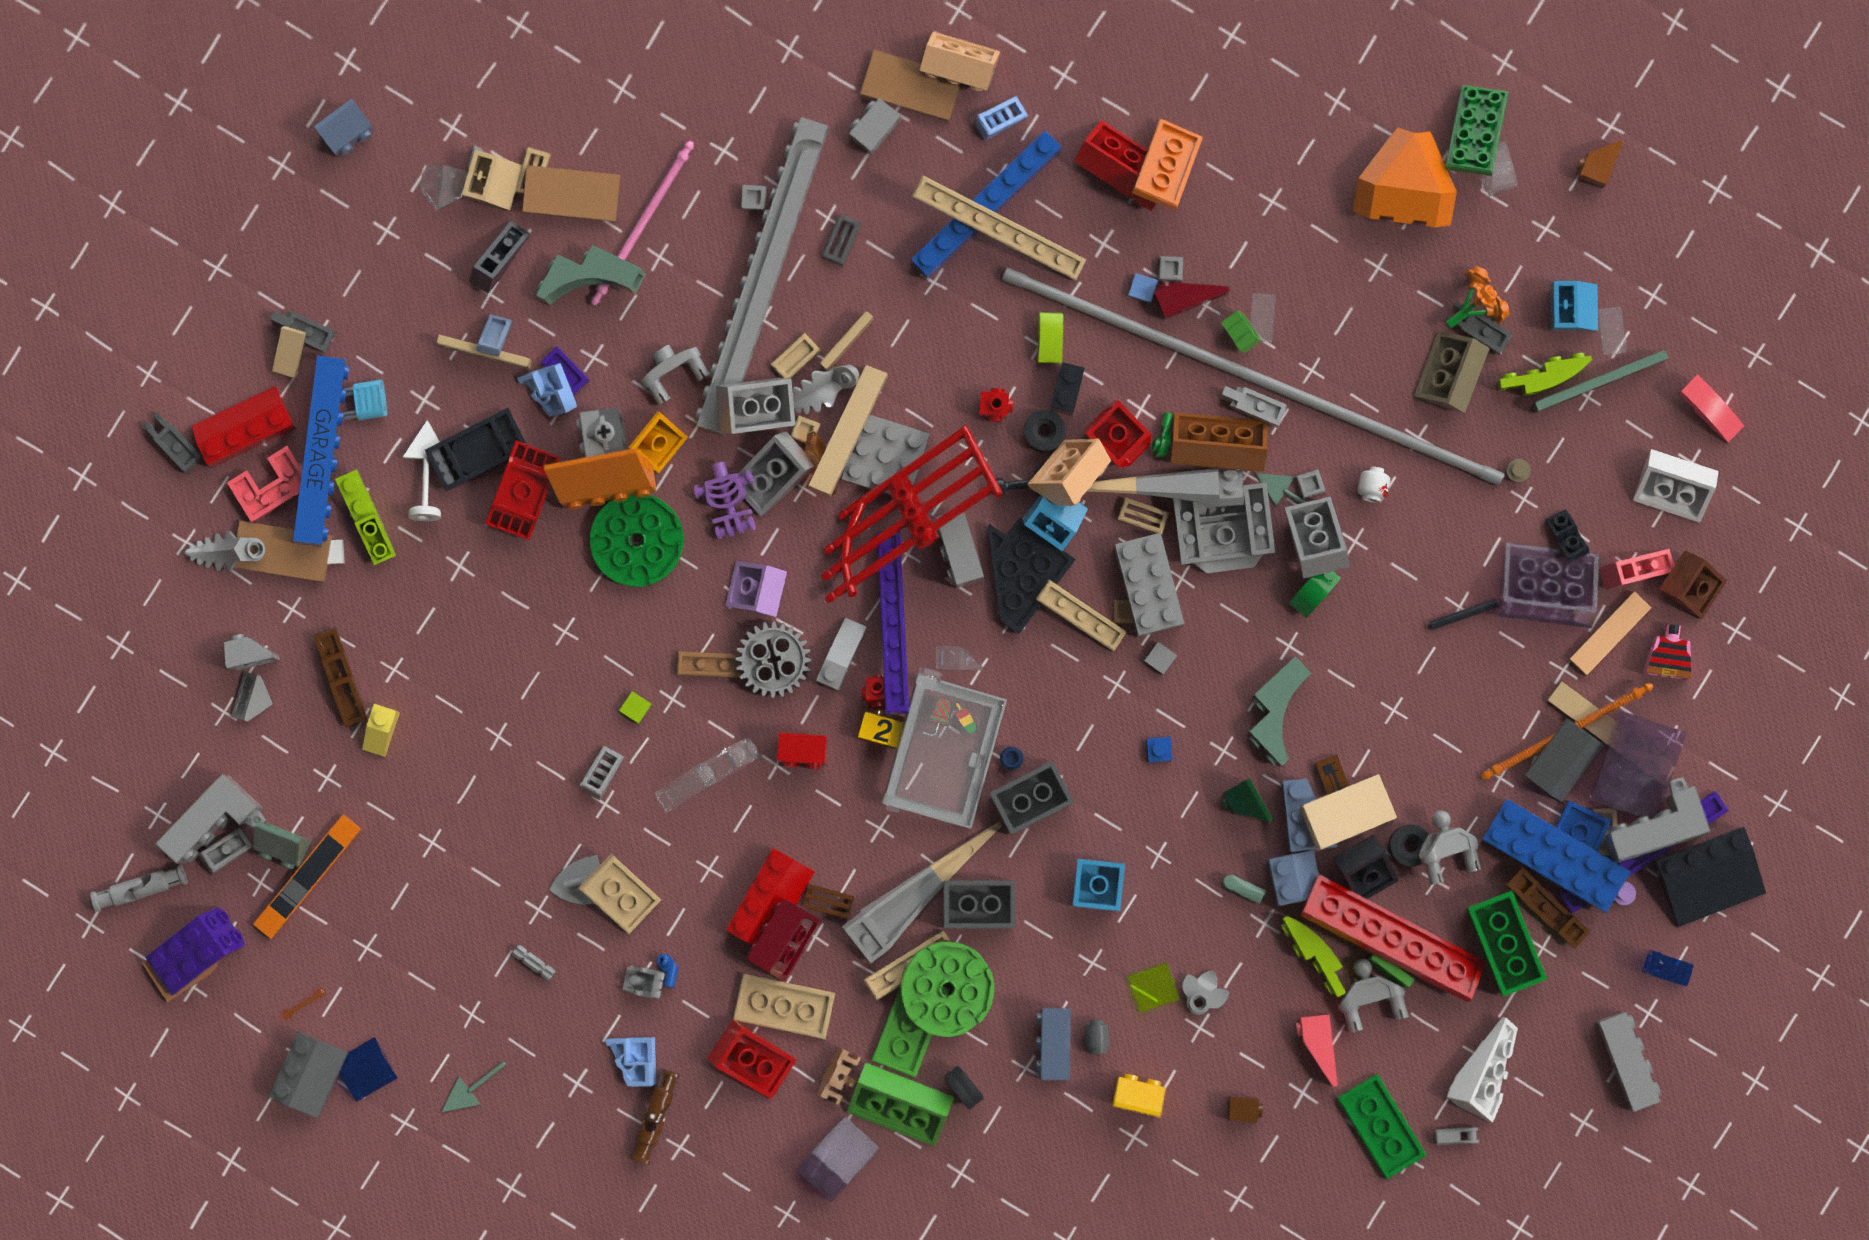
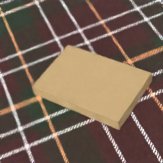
(619, 893)

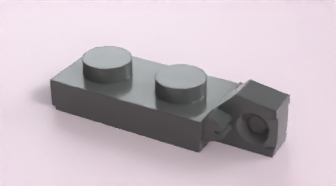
(316, 334)

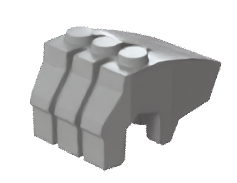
(643, 982)

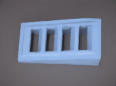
(983, 127)

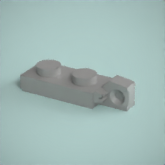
(1254, 405)

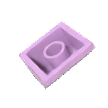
(756, 588)

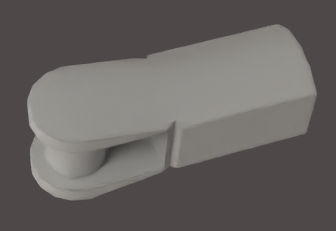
(1453, 1136)

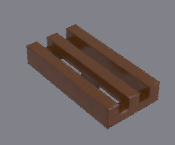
(810, 896)

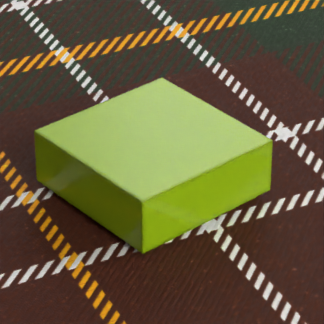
(635, 707)

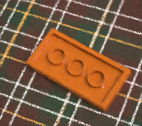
(1167, 165)

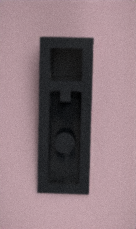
(498, 257)

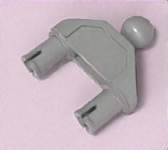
(1445, 843)
(1367, 991)

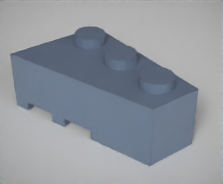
(1296, 794)

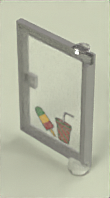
(943, 750)

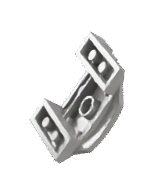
(1225, 535)

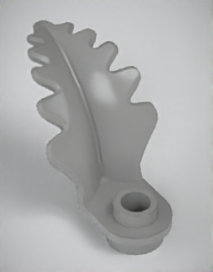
(823, 388)
(225, 551)

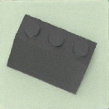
(308, 1074)

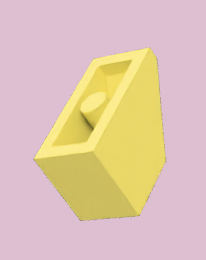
(380, 730)

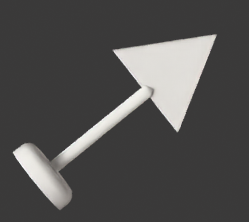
(424, 440)

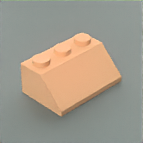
(959, 61)
(1070, 471)

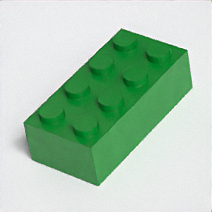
(1506, 943)

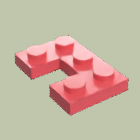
(262, 501)

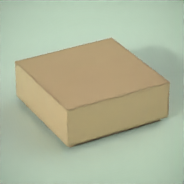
(803, 427)

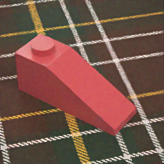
(1636, 569)
(1317, 1038)

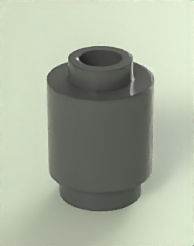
(1097, 1037)

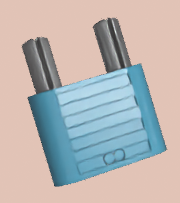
(369, 400)

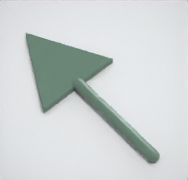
(1277, 486)
(462, 1095)

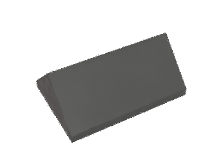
(1564, 760)

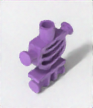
(721, 476)

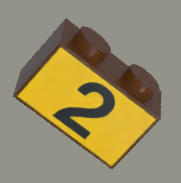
(880, 729)

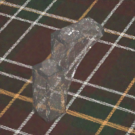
(707, 774)

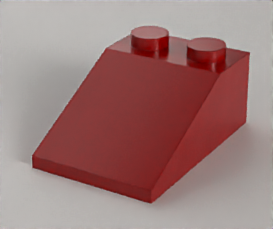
(751, 1059)

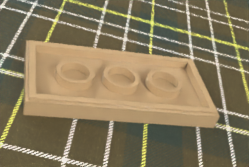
(1348, 812)
(784, 1006)

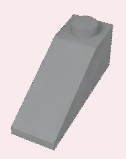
(841, 654)

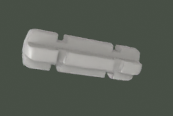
(533, 962)

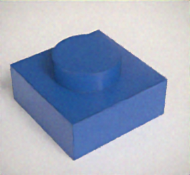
(1159, 749)

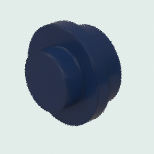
(1011, 758)

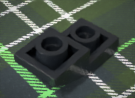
(1567, 535)

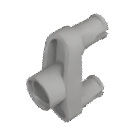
(667, 361)

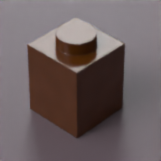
(1244, 1109)

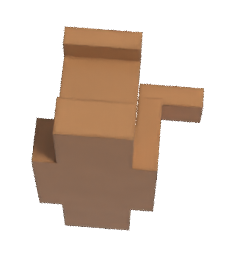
(832, 1072)

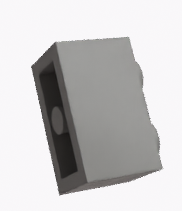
(874, 126)

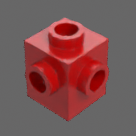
(987, 409)
(874, 692)

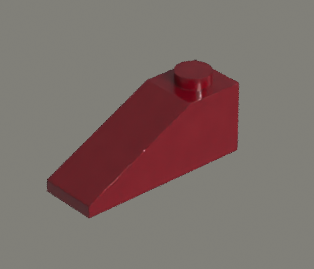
(1180, 297)

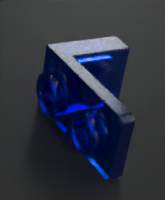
(1667, 968)

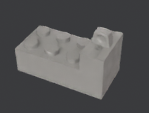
(206, 816)
(1679, 824)

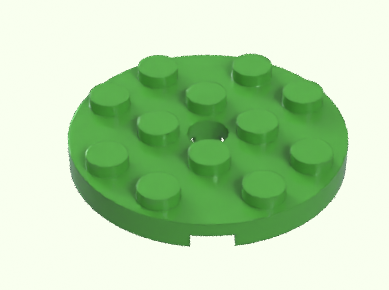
(922, 985)

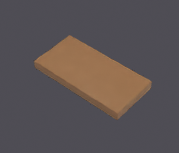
(905, 86)
(571, 193)
(284, 556)

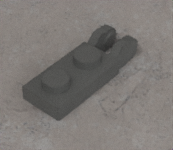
(1484, 331)
(174, 444)

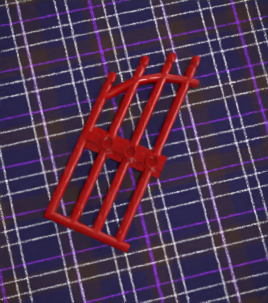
(911, 509)

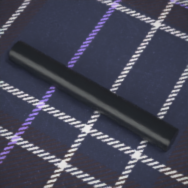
(1463, 614)

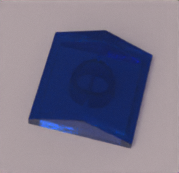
(366, 1069)

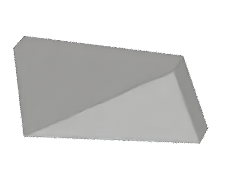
(251, 697)

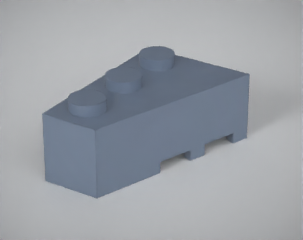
(1054, 1044)

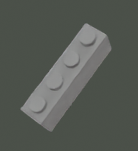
(1628, 1061)

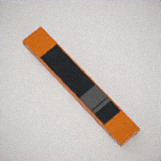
(307, 876)

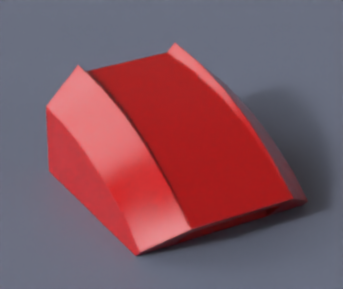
(1119, 433)

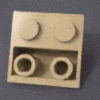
(491, 180)

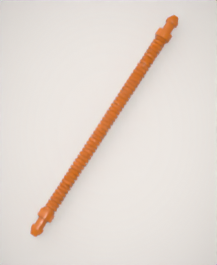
(1636, 693)

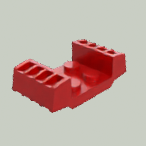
(521, 491)

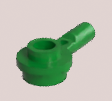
(1161, 445)

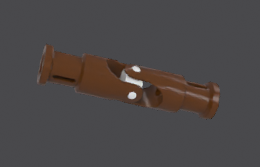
(659, 1103)

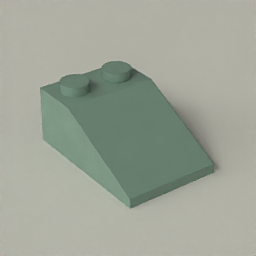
(281, 844)

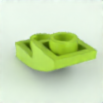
(1050, 337)

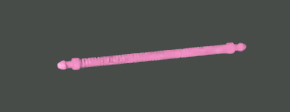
(682, 157)

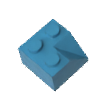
(1098, 885)

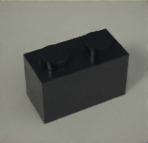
(1067, 388)

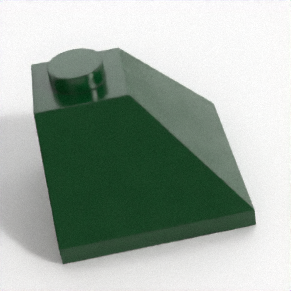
(1246, 802)

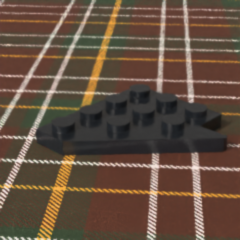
(1021, 570)

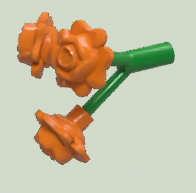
(1484, 296)

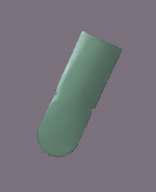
(1243, 888)

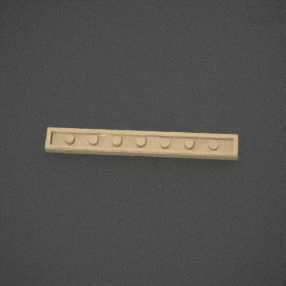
(998, 227)

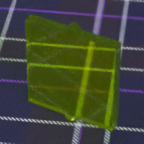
(1153, 987)

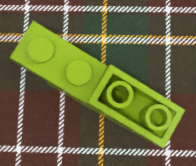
(1554, 374)
(365, 517)
(1311, 945)

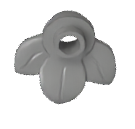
(1206, 989)

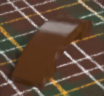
(1547, 908)

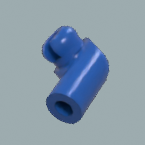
(670, 969)

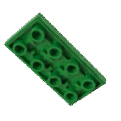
(1477, 130)

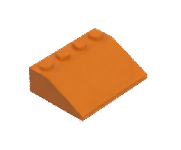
(601, 478)

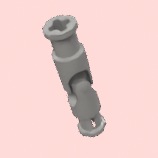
(143, 886)

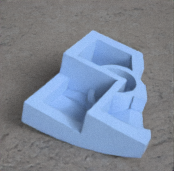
(550, 389)
(636, 1059)

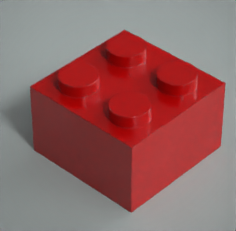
(802, 749)

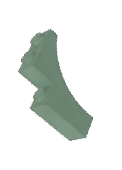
(597, 268)
(1274, 699)

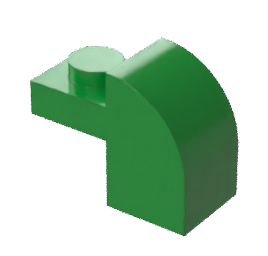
(1314, 592)

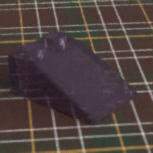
(838, 1159)

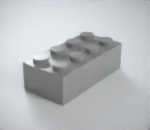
(1148, 585)

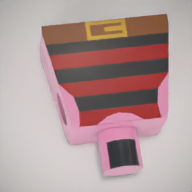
(1669, 656)

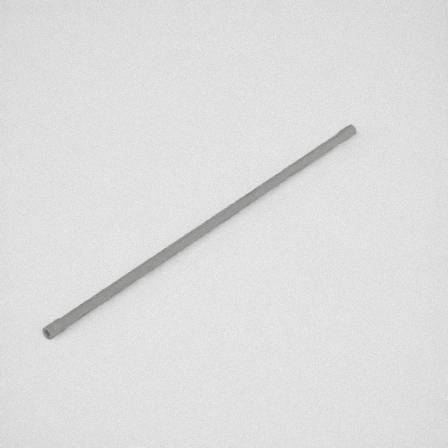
(1483, 472)

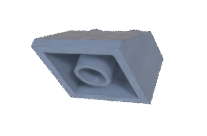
(344, 128)
(1293, 876)

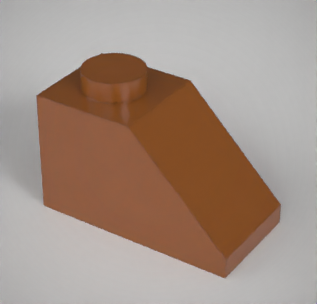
(1599, 164)

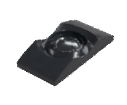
(475, 450)

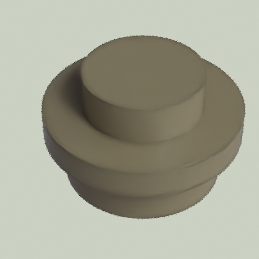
(1518, 470)

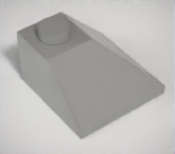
(246, 653)

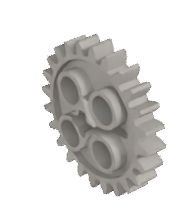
(794, 654)

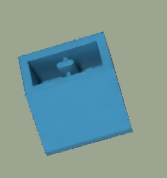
(1573, 306)
(1054, 522)

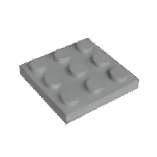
(882, 452)

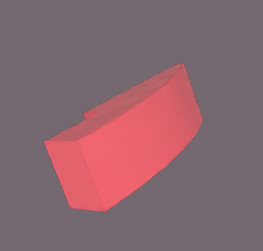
(1711, 408)

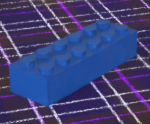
(1556, 856)

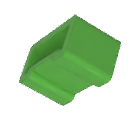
(1241, 331)

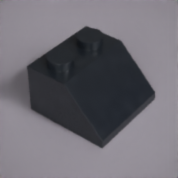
(1366, 868)

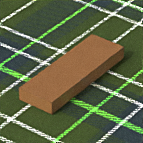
(708, 664)

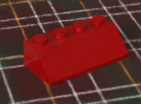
(1114, 160)
(243, 427)
(777, 879)

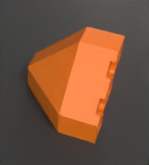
(1407, 182)

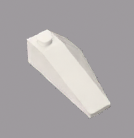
(1480, 1079)

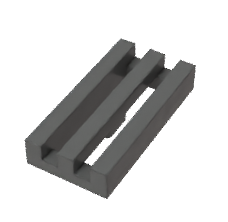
(849, 221)

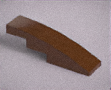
(340, 676)

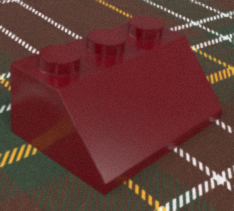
(783, 939)

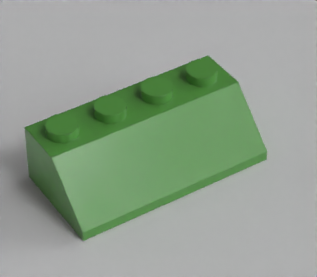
(900, 1104)

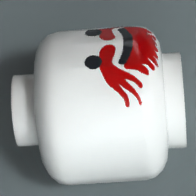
(1374, 485)

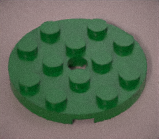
(641, 564)

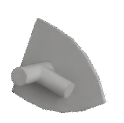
(568, 881)

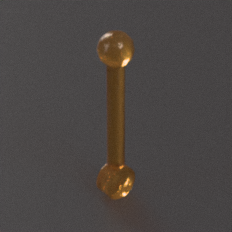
(287, 1014)

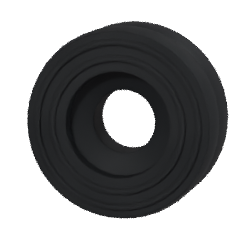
(1048, 418)
(1397, 840)
(963, 1087)

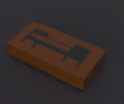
(1331, 774)

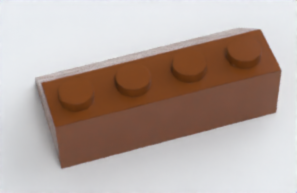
(1219, 442)

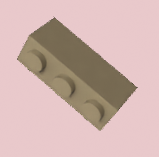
(1452, 371)

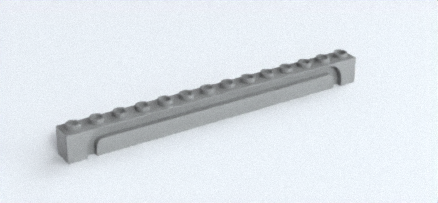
(764, 266)

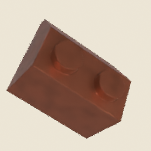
(1693, 584)

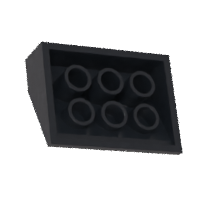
(1710, 876)

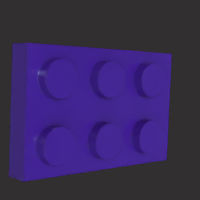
(195, 949)

